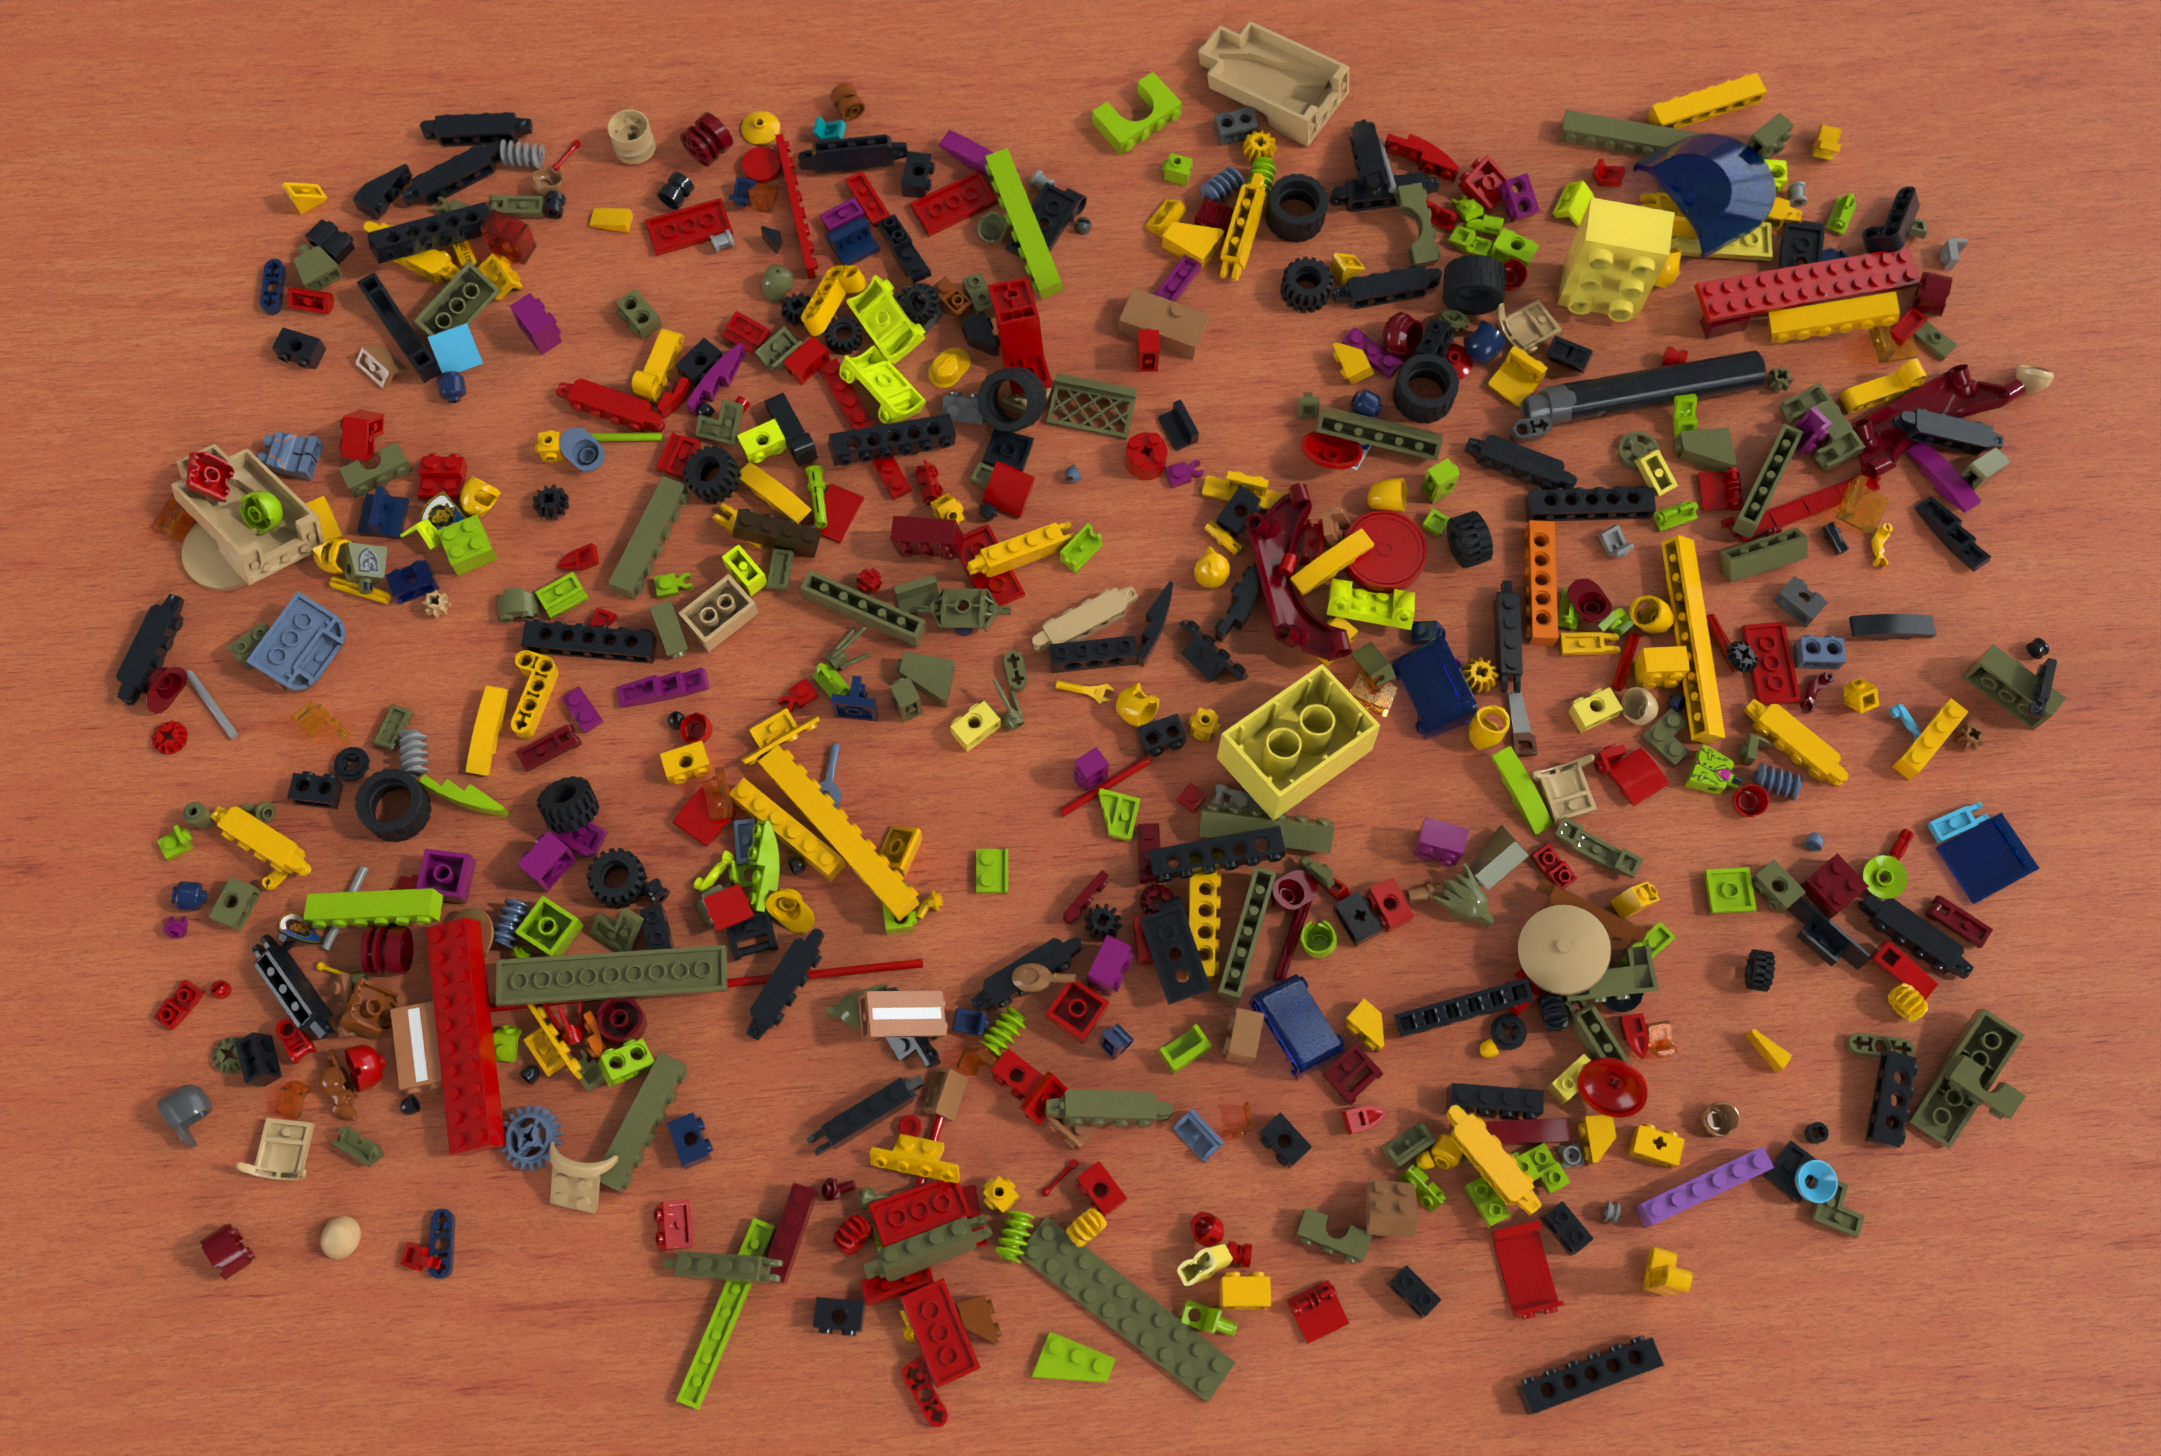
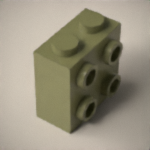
(1771, 136)

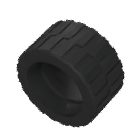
(1296, 188)
(1474, 284)
(1432, 368)
(990, 407)
(375, 788)

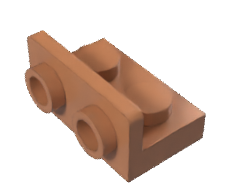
(1333, 523)
(1074, 1135)

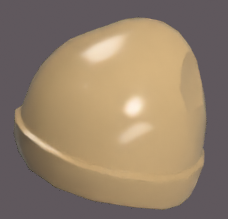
(2034, 378)
(1639, 706)
(340, 1237)

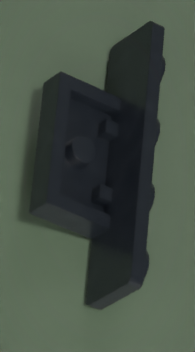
(1207, 656)
(1825, 937)
(906, 1046)

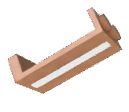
(902, 1014)
(416, 1048)

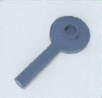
(828, 786)

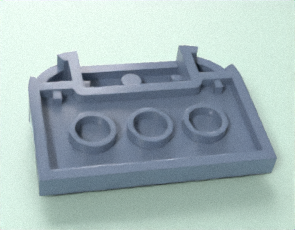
(299, 644)

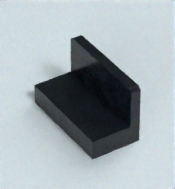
(1179, 426)

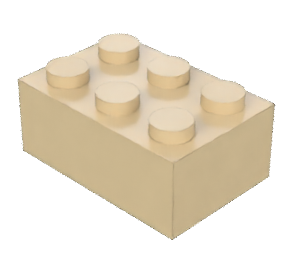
(718, 613)

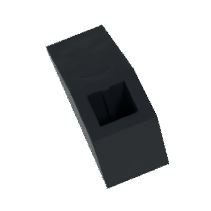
(380, 192)

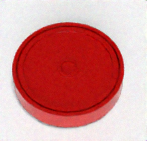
(1396, 555)

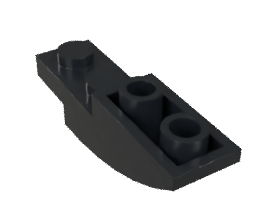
(903, 249)
(1242, 603)

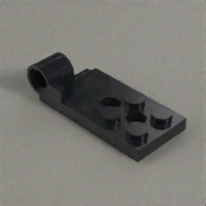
(1057, 209)
(1801, 242)
(1168, 931)

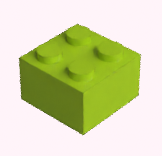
(467, 545)
(549, 928)

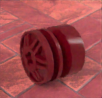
(706, 139)
(387, 950)

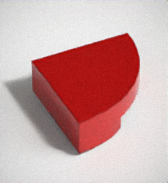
(602, 617)

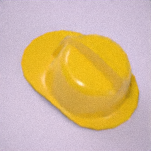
(949, 367)
(790, 910)

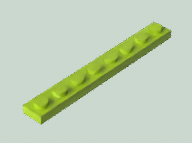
(723, 1321)

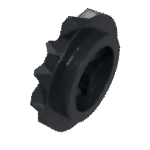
(1734, 656)
(355, 754)
(1509, 1021)

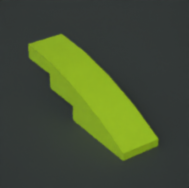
(1522, 790)
(470, 798)

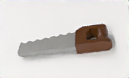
(1520, 728)

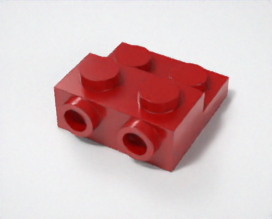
(1483, 182)
(441, 474)

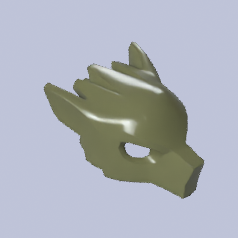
(1466, 899)
(848, 1008)

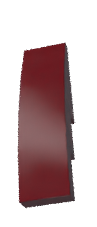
(1530, 1131)

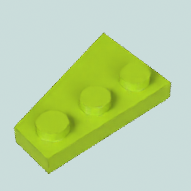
(1072, 1361)

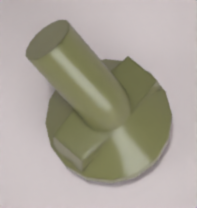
(264, 811)
(868, 1196)

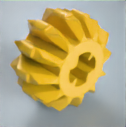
(1259, 145)
(1481, 668)
(1907, 1002)
(1086, 1227)

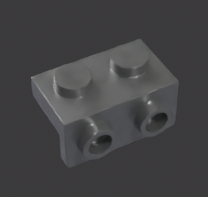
(962, 408)

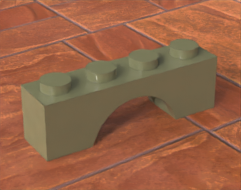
(1412, 201)

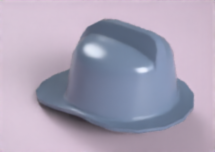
(582, 449)

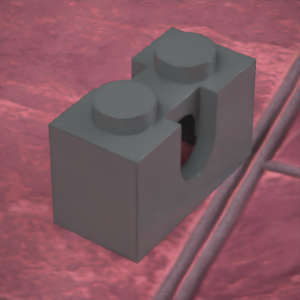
(1802, 611)

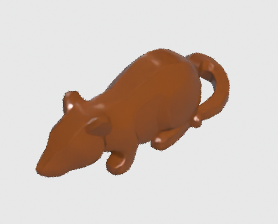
(334, 1084)

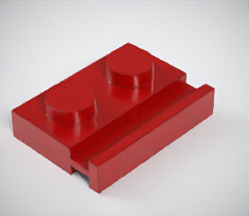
(745, 331)
(676, 453)

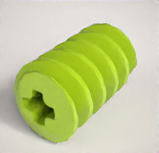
(1266, 167)
(1004, 1031)
(1014, 1235)

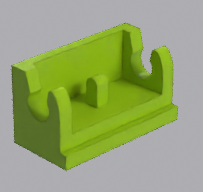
(1081, 548)

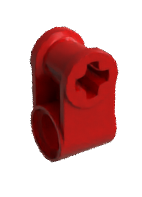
(297, 1043)

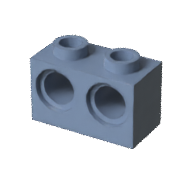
(1821, 657)

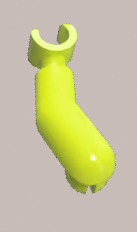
(704, 885)

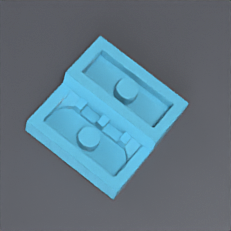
(455, 349)

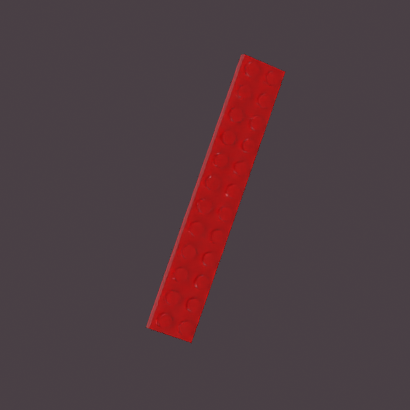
(1806, 284)

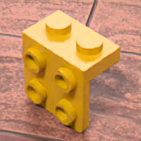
(1517, 376)

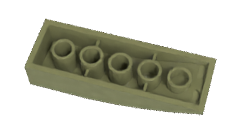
(1942, 1109)

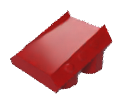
(209, 475)

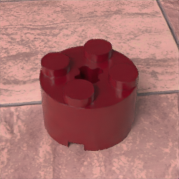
(1932, 293)
(612, 1029)
(226, 1250)

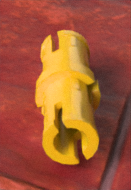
(1223, 538)

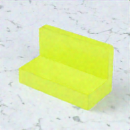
(1573, 201)

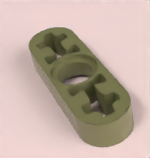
(1870, 1051)

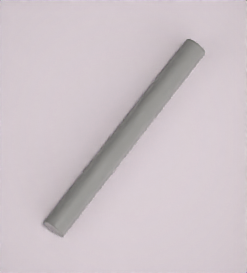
(1391, 184)
(211, 704)
(355, 886)

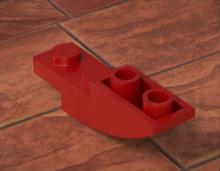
(1430, 158)

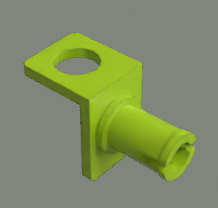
(1209, 1320)

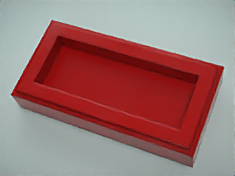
(1907, 326)

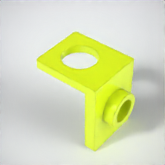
(428, 533)

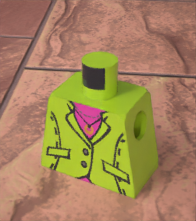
(1711, 772)

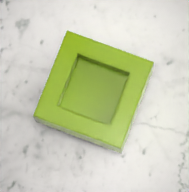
(1435, 522)

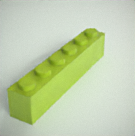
(373, 908)

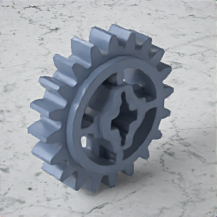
(520, 1150)

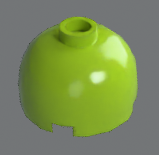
(261, 511)

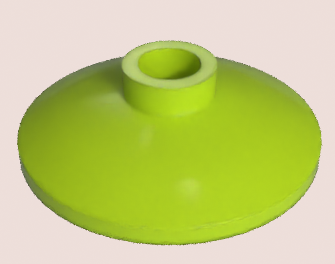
(1894, 874)

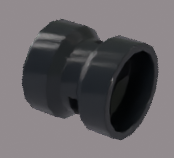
(553, 207)

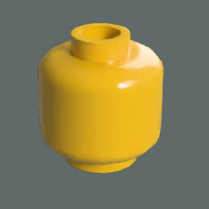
(1445, 1152)

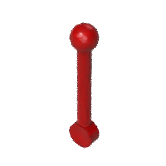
(576, 144)
(1072, 1165)

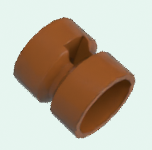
(847, 101)

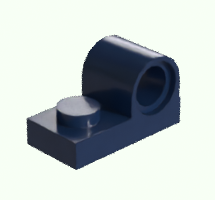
(1115, 1041)

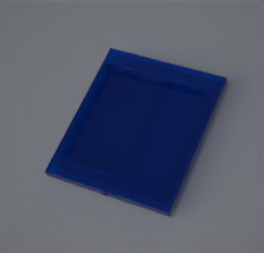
(1987, 858)

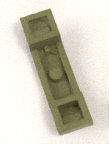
(1597, 850)

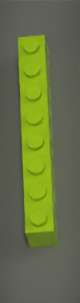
(1024, 222)

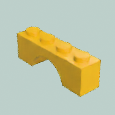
(1931, 739)

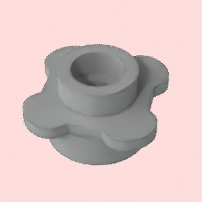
(1577, 1156)

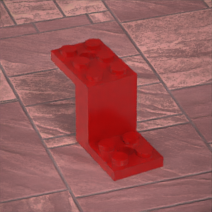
(1019, 330)

